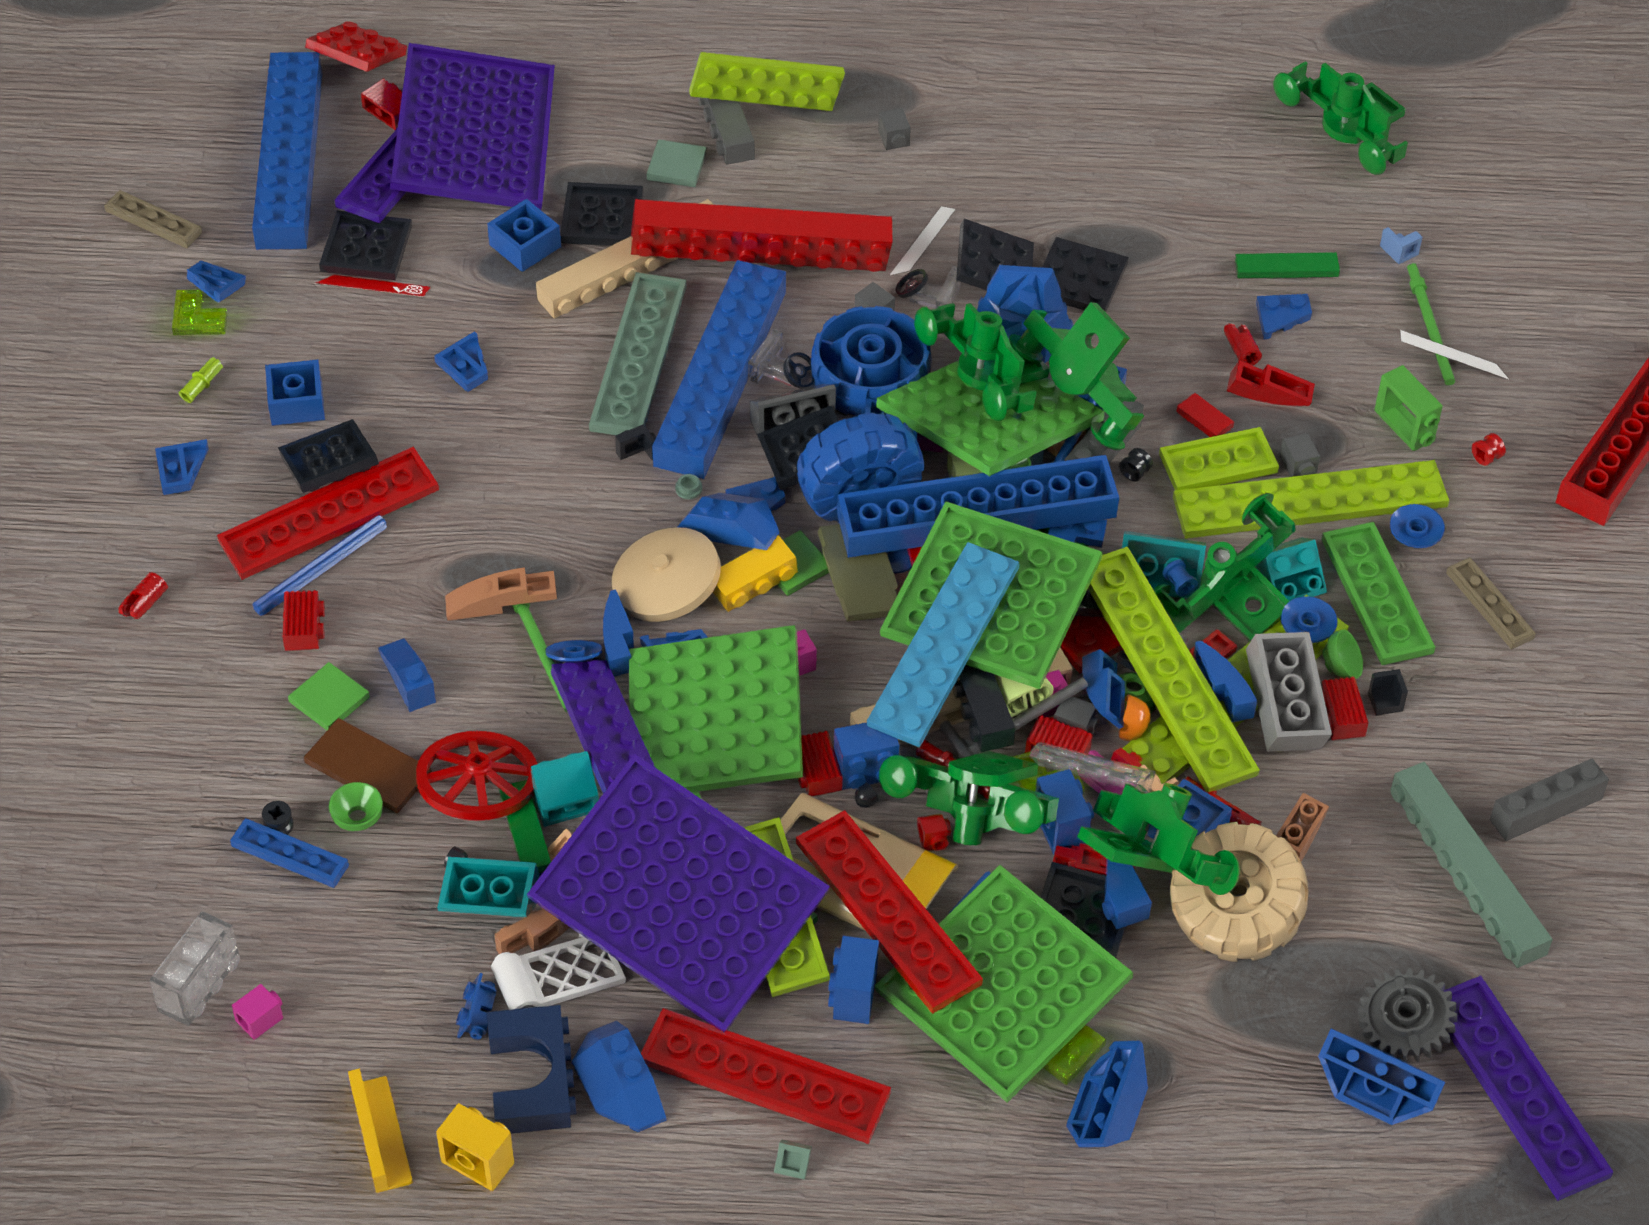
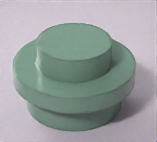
(688, 486)

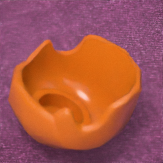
(1135, 719)

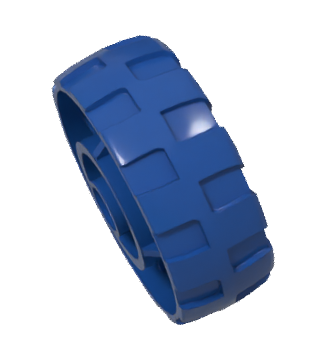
(868, 355)
(855, 457)

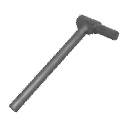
(966, 748)

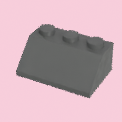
(788, 406)

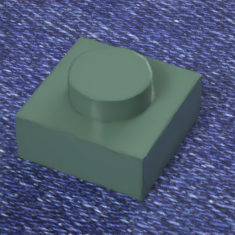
(792, 1159)

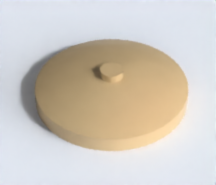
(666, 574)

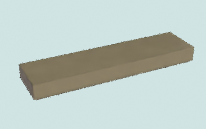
(153, 219)
(1490, 603)

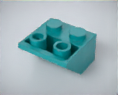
(1295, 569)
(564, 788)

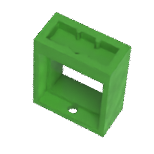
(1402, 387)

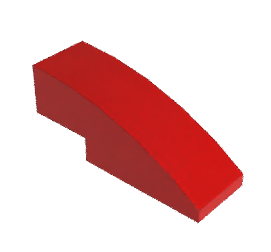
(1269, 385)

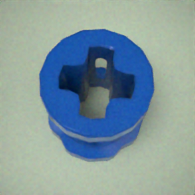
(1180, 578)

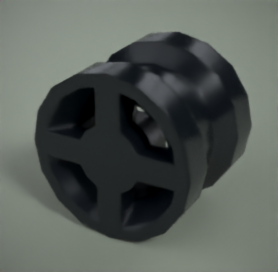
(1136, 464)
(284, 821)

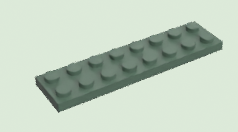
(638, 354)

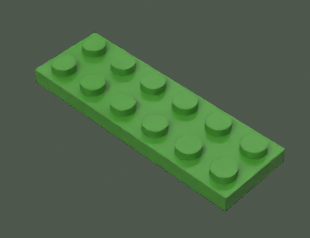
(1378, 593)

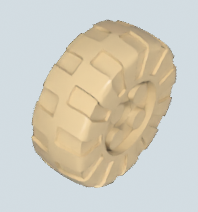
(1271, 903)

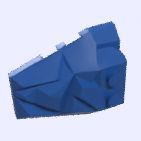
(1019, 290)

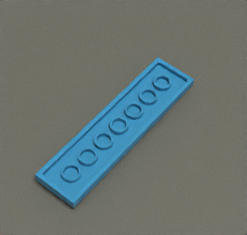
(943, 644)

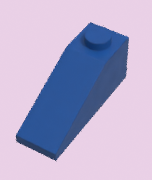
(408, 674)
(1124, 896)

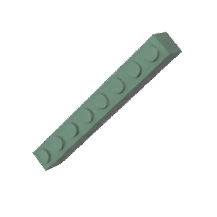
(1471, 865)

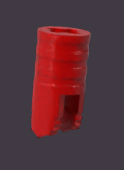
(1243, 343)
(143, 596)

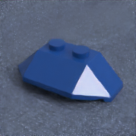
(733, 520)
(618, 1078)
(1377, 1080)
(1110, 1097)

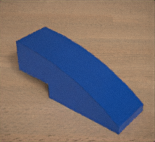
(617, 635)
(1225, 682)
(1105, 686)

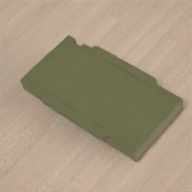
(861, 582)

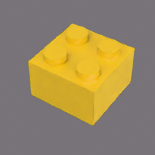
(475, 1146)

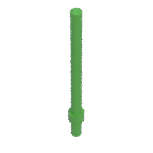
(1419, 288)
(538, 642)

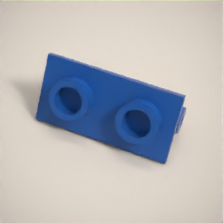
(477, 997)

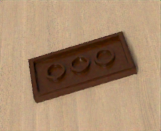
(358, 757)

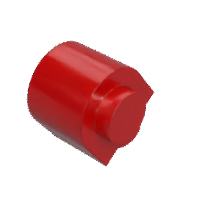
(933, 831)

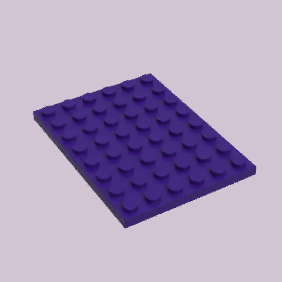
(473, 126)
(678, 893)

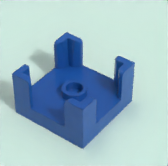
(1202, 812)

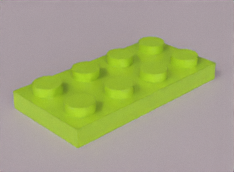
(1219, 459)

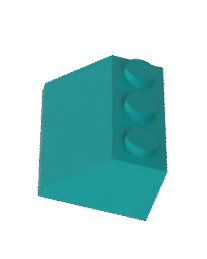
(1156, 552)
(488, 887)

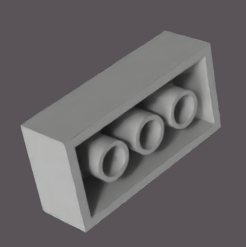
(1288, 691)

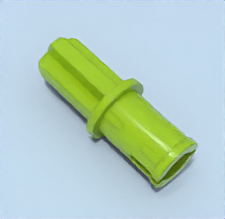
(200, 380)

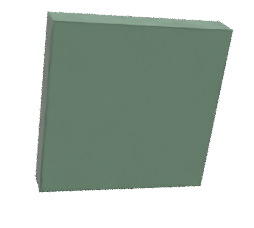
(676, 163)

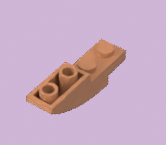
(506, 588)
(1303, 824)
(535, 930)

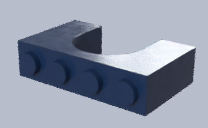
(542, 1032)

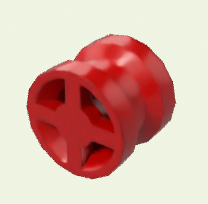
(1488, 449)

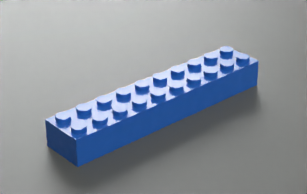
(287, 151)
(719, 370)
(1027, 496)

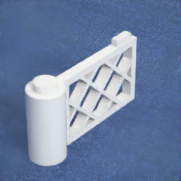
(519, 980)

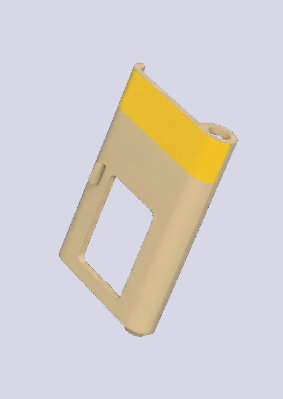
(917, 867)

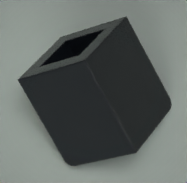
(1387, 692)

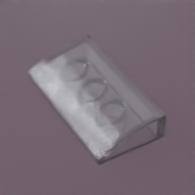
(1092, 766)

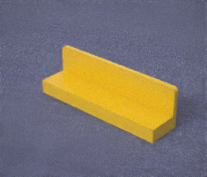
(380, 1132)

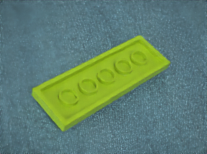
(766, 81)
(803, 959)

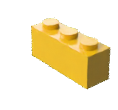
(754, 574)

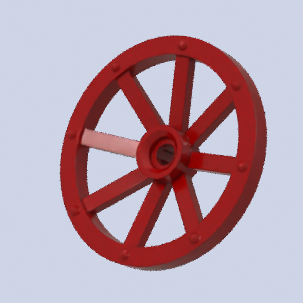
(476, 770)

